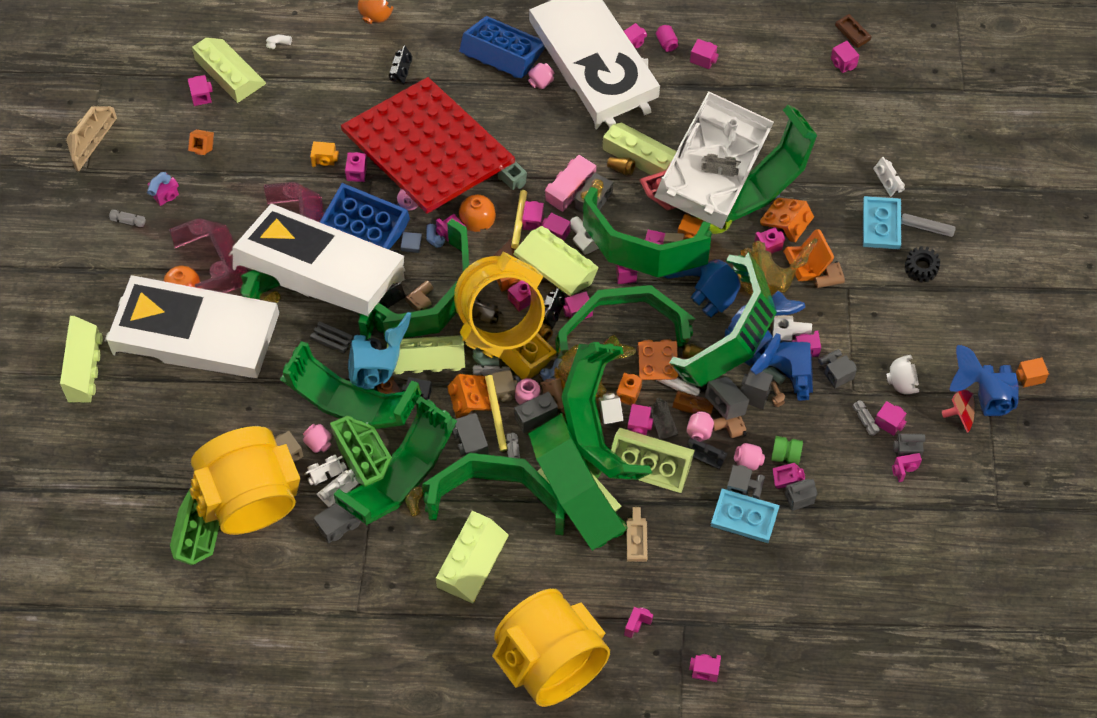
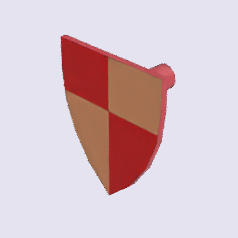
(964, 406)

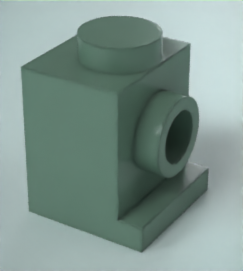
(513, 176)

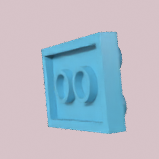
(882, 222)
(745, 515)

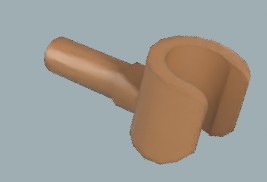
(778, 400)

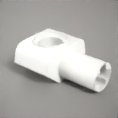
(582, 239)
(791, 327)

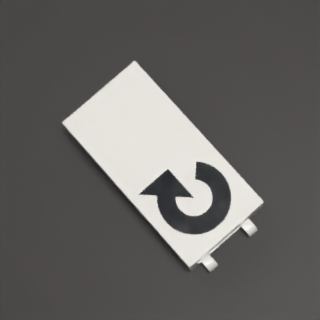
(595, 57)

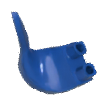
(716, 285)
(782, 307)
(793, 360)
(997, 391)

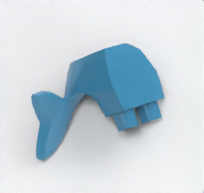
(373, 366)

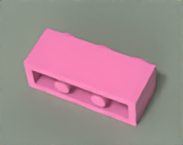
(569, 182)

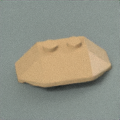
(89, 133)

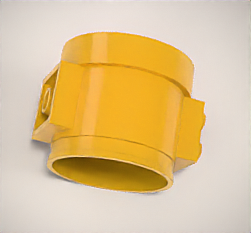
(477, 277)
(244, 480)
(550, 647)

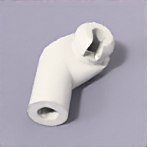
(281, 39)

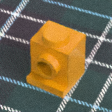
(324, 154)

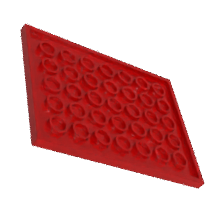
(427, 144)

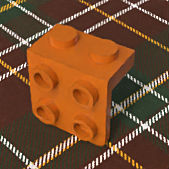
(789, 215)
(818, 259)
(655, 359)
(469, 394)

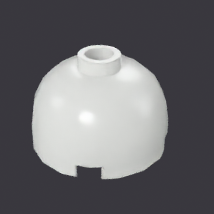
(903, 375)

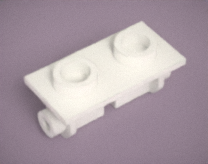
(887, 176)
(317, 472)
(344, 482)

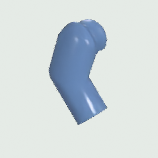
(156, 181)
(432, 238)

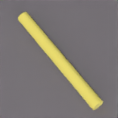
(518, 222)
(496, 413)

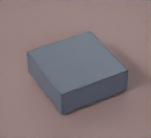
(411, 242)

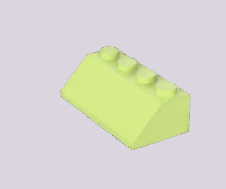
(227, 68)
(646, 152)
(556, 261)
(431, 354)
(80, 360)
(667, 460)
(471, 557)

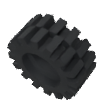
(920, 273)

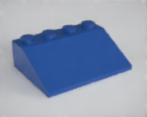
(501, 46)
(366, 216)

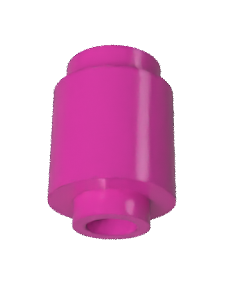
(667, 38)

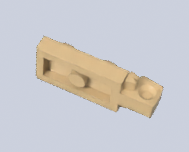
(636, 537)

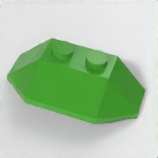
(361, 449)
(192, 537)

